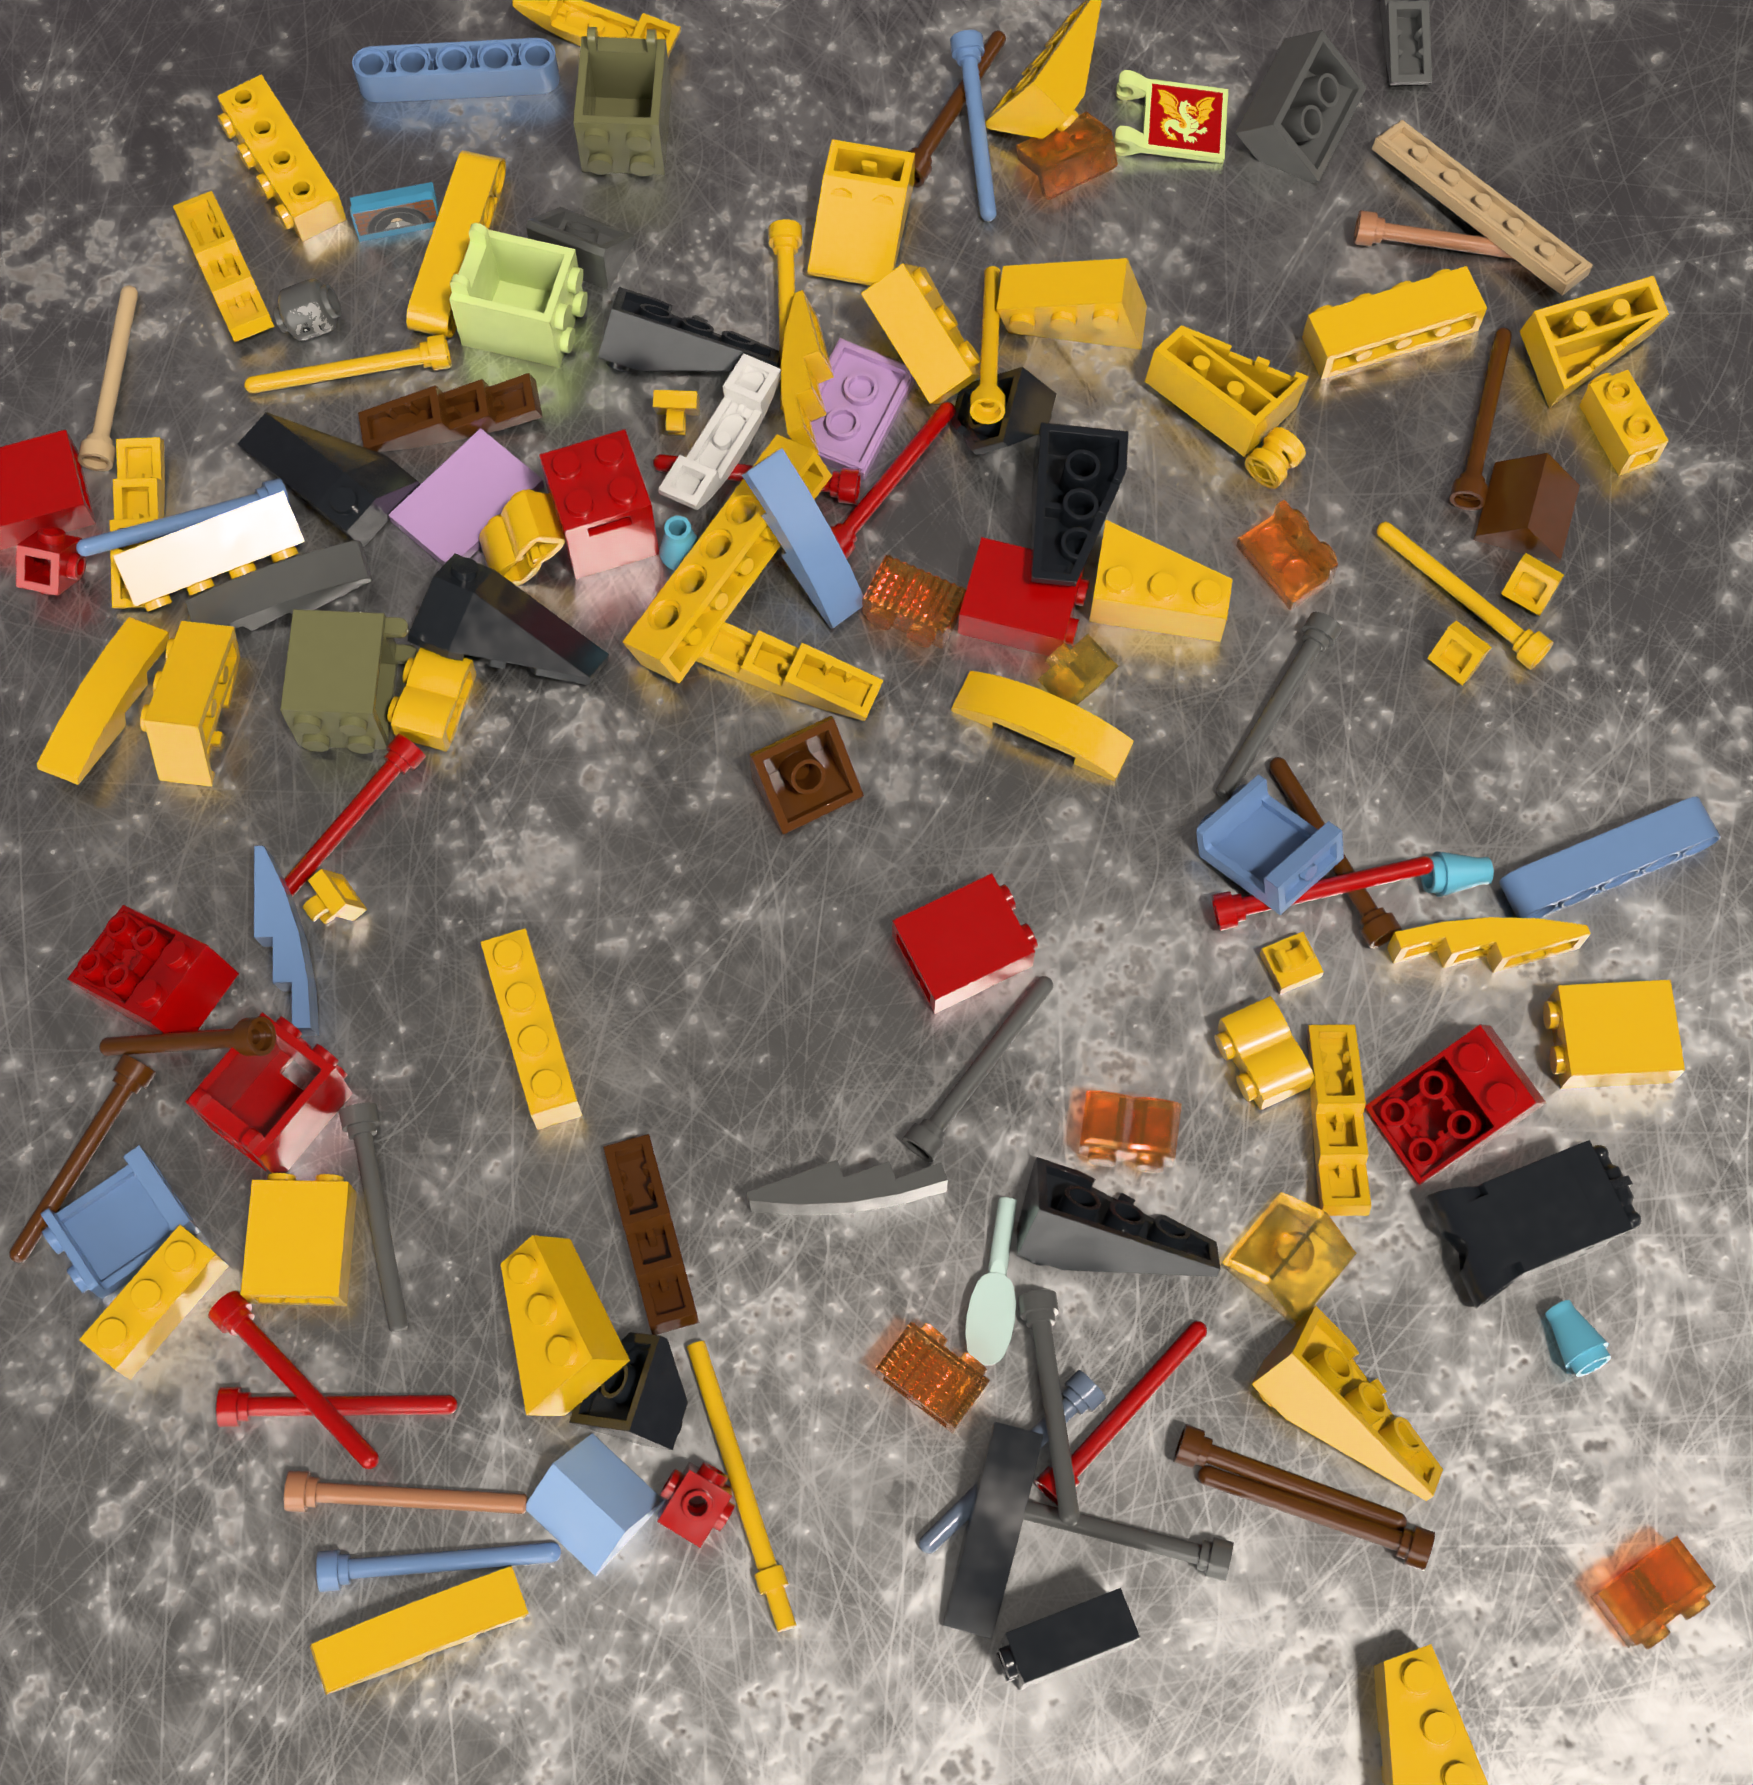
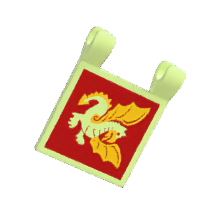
(1177, 119)

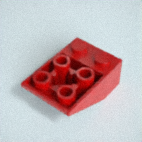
(153, 973)
(1455, 1103)

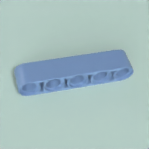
(456, 70)
(1609, 859)

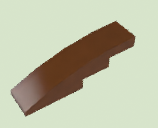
(451, 416)
(651, 1235)

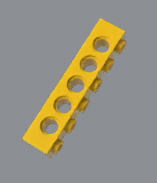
(715, 573)

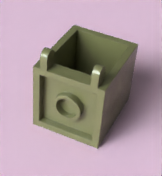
(622, 104)
(342, 678)

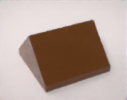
(1528, 507)
(805, 775)

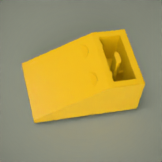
(861, 212)

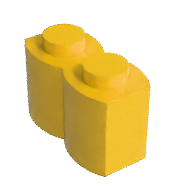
(522, 536)
(432, 699)
(1264, 1053)

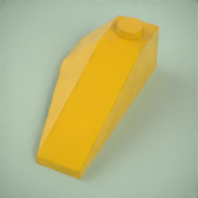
(1053, 81)
(1326, 1393)

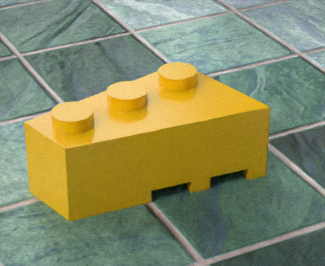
(1074, 302)
(923, 332)
(1589, 333)
(1223, 390)
(1157, 589)
(189, 699)
(557, 1326)
(1421, 1724)

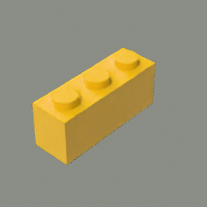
(154, 1302)

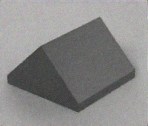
(598, 246)

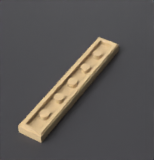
(1482, 207)

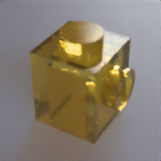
(1077, 670)

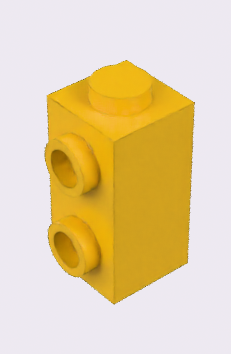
(1623, 422)

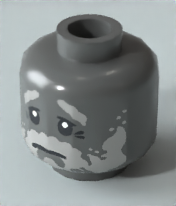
(307, 309)

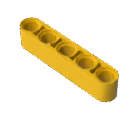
(468, 200)

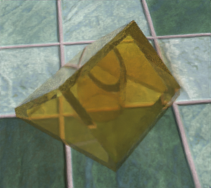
(1290, 1256)

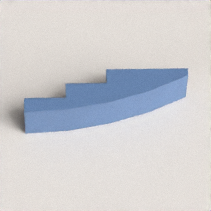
(805, 537)
(280, 927)

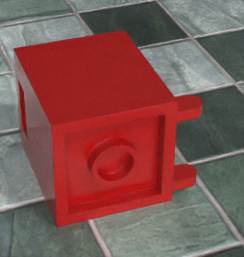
(600, 503)
(262, 1109)

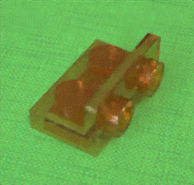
(1070, 156)
(1289, 555)

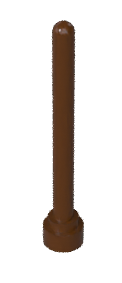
(950, 112)
(1470, 488)
(1376, 922)
(249, 1037)
(129, 1079)
(1198, 1450)
(1409, 1544)

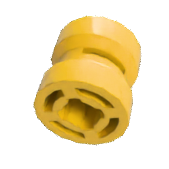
(1278, 454)

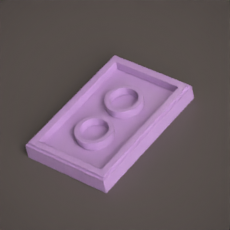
(859, 406)
(462, 496)

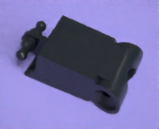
(1534, 1218)

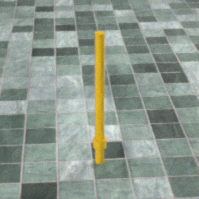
(770, 1576)

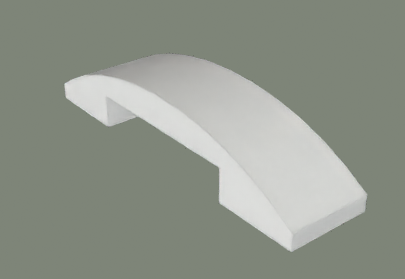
(726, 435)

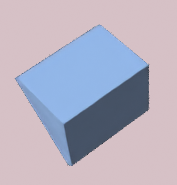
(592, 1503)

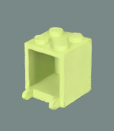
(517, 296)

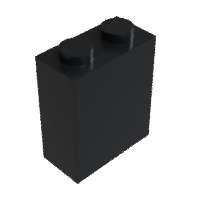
(1067, 1639)

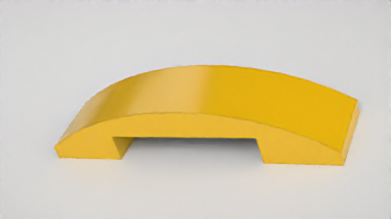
(573, 17)
(1045, 719)

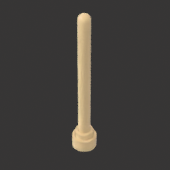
(97, 449)

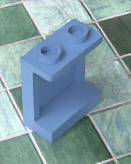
(1267, 846)
(117, 1225)

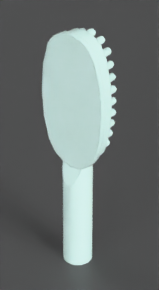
(993, 1300)

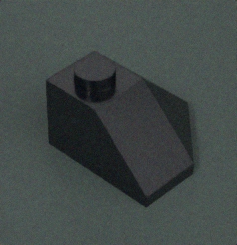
(1026, 406)
(641, 1400)

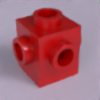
(48, 561)
(690, 1519)

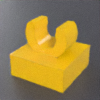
(676, 406)
(1532, 584)
(1459, 652)
(333, 898)
(1291, 963)

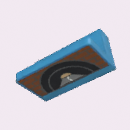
(394, 211)

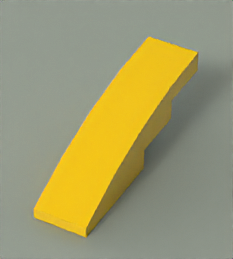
(223, 266)
(802, 369)
(136, 499)
(791, 671)
(100, 703)
(1502, 940)
(1338, 1120)
(418, 1630)

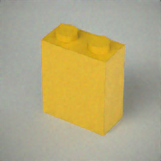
(1614, 1034)
(299, 1241)

